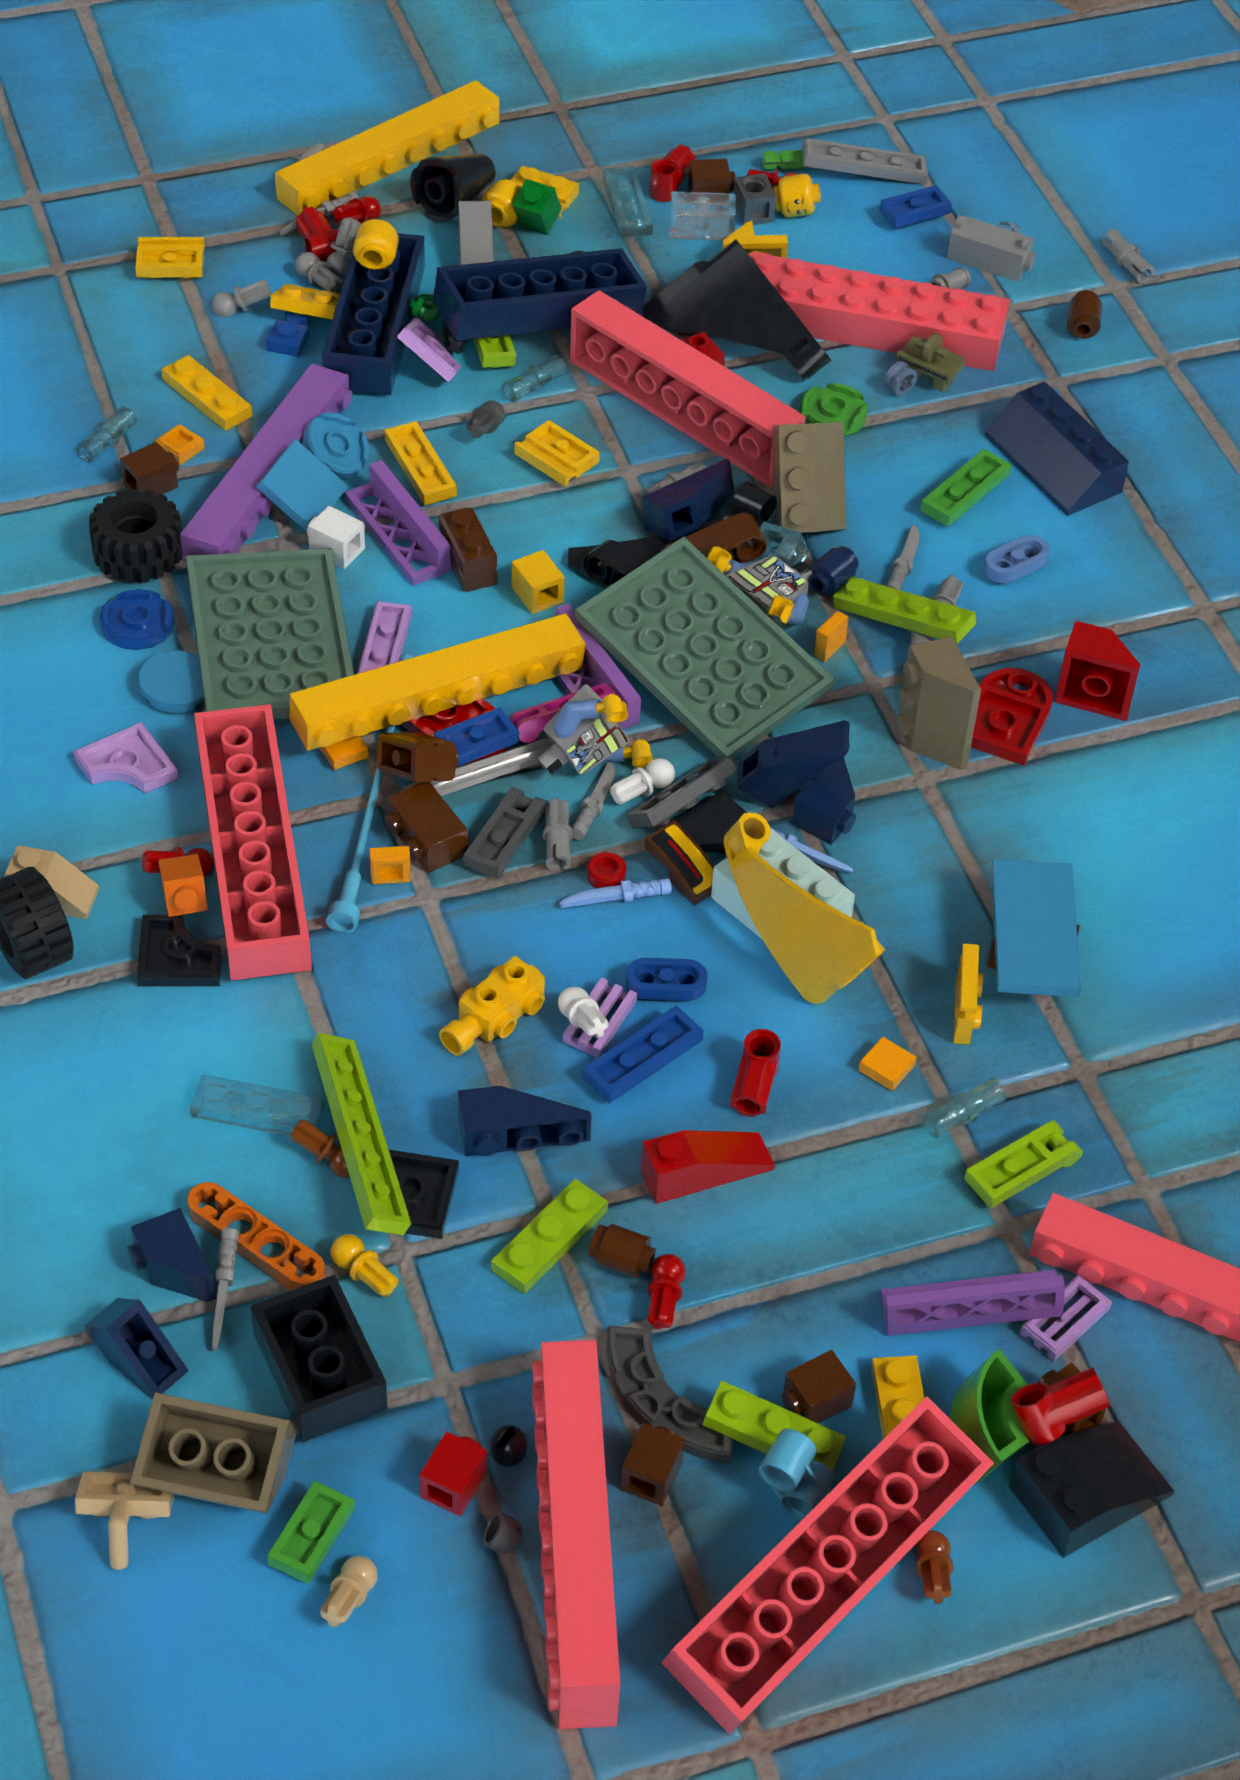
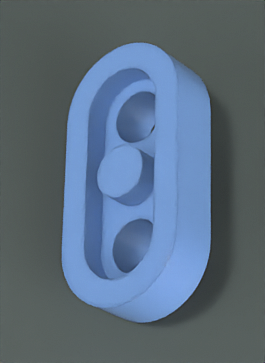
(1016, 559)

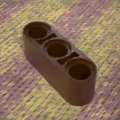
(736, 534)

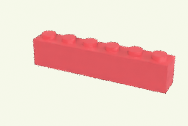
(1139, 1265)

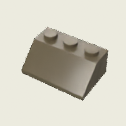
(809, 476)
(938, 702)
(213, 1453)

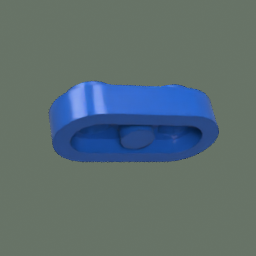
(667, 979)

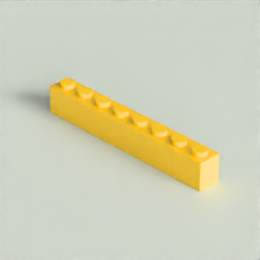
(387, 147)
(436, 681)

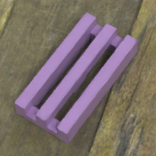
(612, 995)
(1058, 1347)

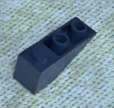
(688, 502)
(789, 761)
(512, 1120)

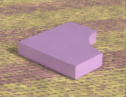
(429, 348)
(127, 757)

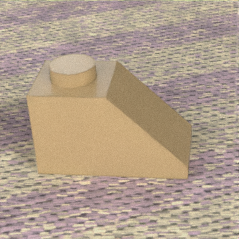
(72, 887)

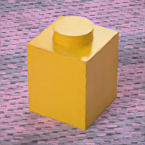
(537, 581)

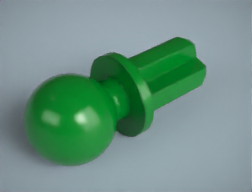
(424, 308)

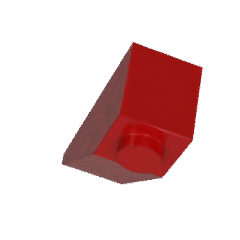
(700, 1161)

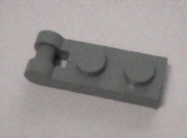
(504, 833)

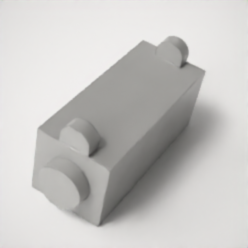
(991, 248)

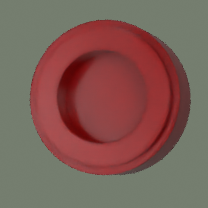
(606, 870)

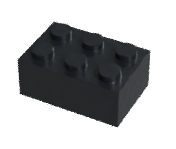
(319, 1358)

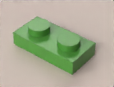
(311, 1532)

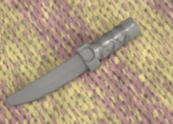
(326, 208)
(903, 565)
(593, 805)
(224, 1278)

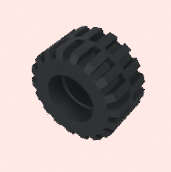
(136, 535)
(32, 924)

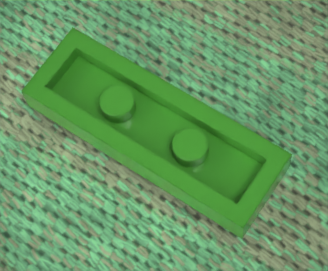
(965, 487)

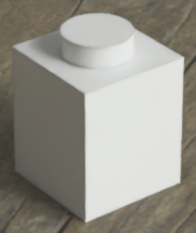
(340, 533)

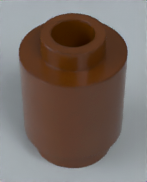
(1084, 314)
(622, 1250)

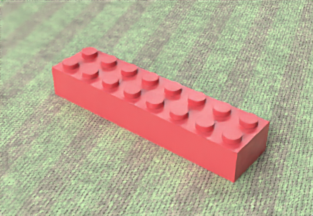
(887, 310)
(678, 384)
(252, 843)
(575, 1537)
(826, 1565)

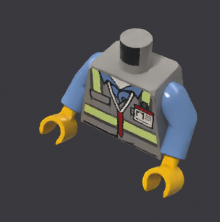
(770, 584)
(589, 733)

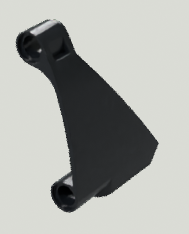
(737, 304)
(615, 559)

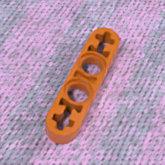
(261, 1233)

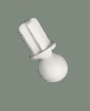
(657, 774)
(582, 1011)

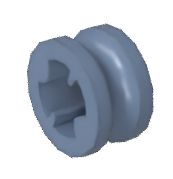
(900, 378)

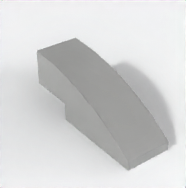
(475, 232)

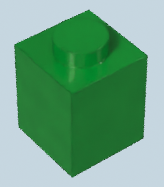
(537, 206)

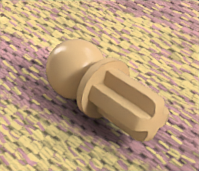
(349, 1589)

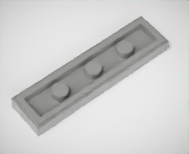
(864, 161)

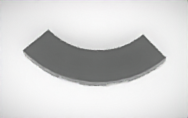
(651, 1398)

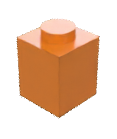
(183, 885)

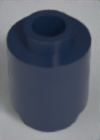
(833, 570)

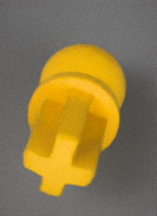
(350, 1253)

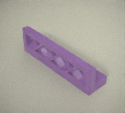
(410, 524)
(599, 669)
(973, 1302)

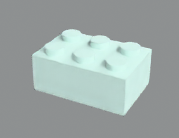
(792, 865)

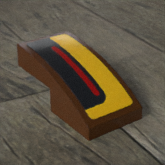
(685, 860)

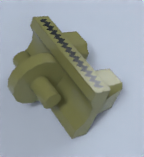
(933, 360)

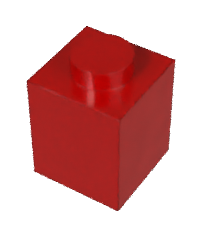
(453, 1473)

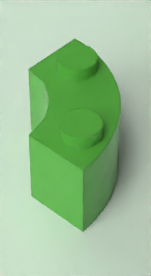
(985, 1409)

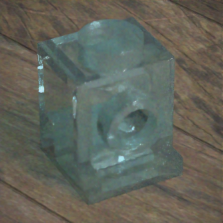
(784, 544)

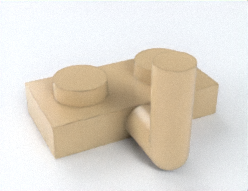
(113, 1496)

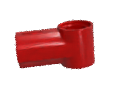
(669, 173)
(316, 232)
(756, 1073)
(1047, 1409)

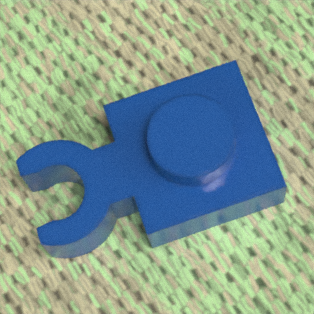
(289, 335)

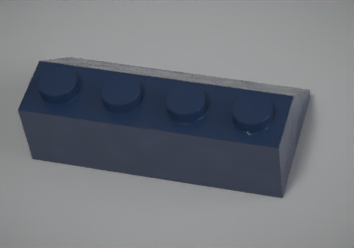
(1058, 449)

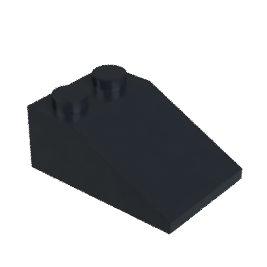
(1086, 1485)

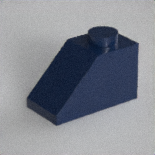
(827, 804)
(171, 1256)
(136, 1346)

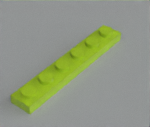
(360, 1135)

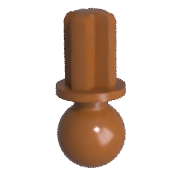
(321, 1146)
(934, 1565)

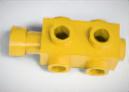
(495, 1005)

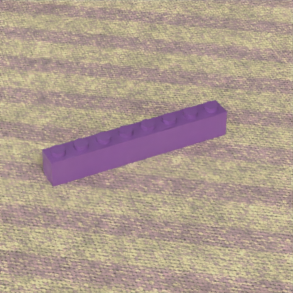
(236, 503)

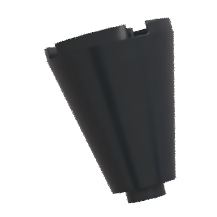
(445, 180)

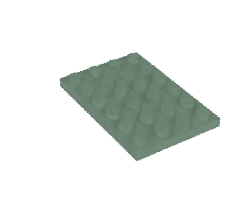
(266, 626)
(704, 649)

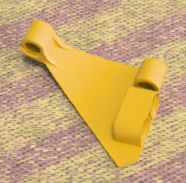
(806, 936)

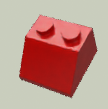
(1097, 672)

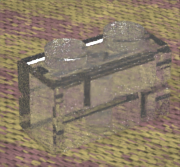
(702, 215)

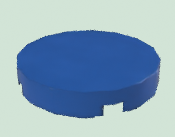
(137, 619)

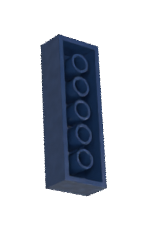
(531, 292)
(371, 316)

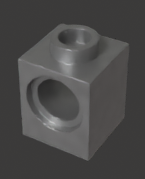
(754, 199)

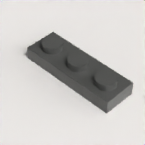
(682, 793)

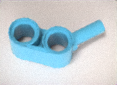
(795, 1475)

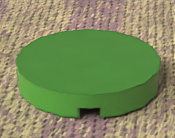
(835, 404)

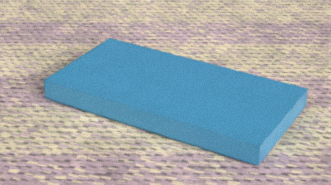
(1035, 928)

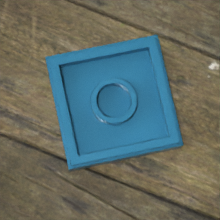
(301, 484)

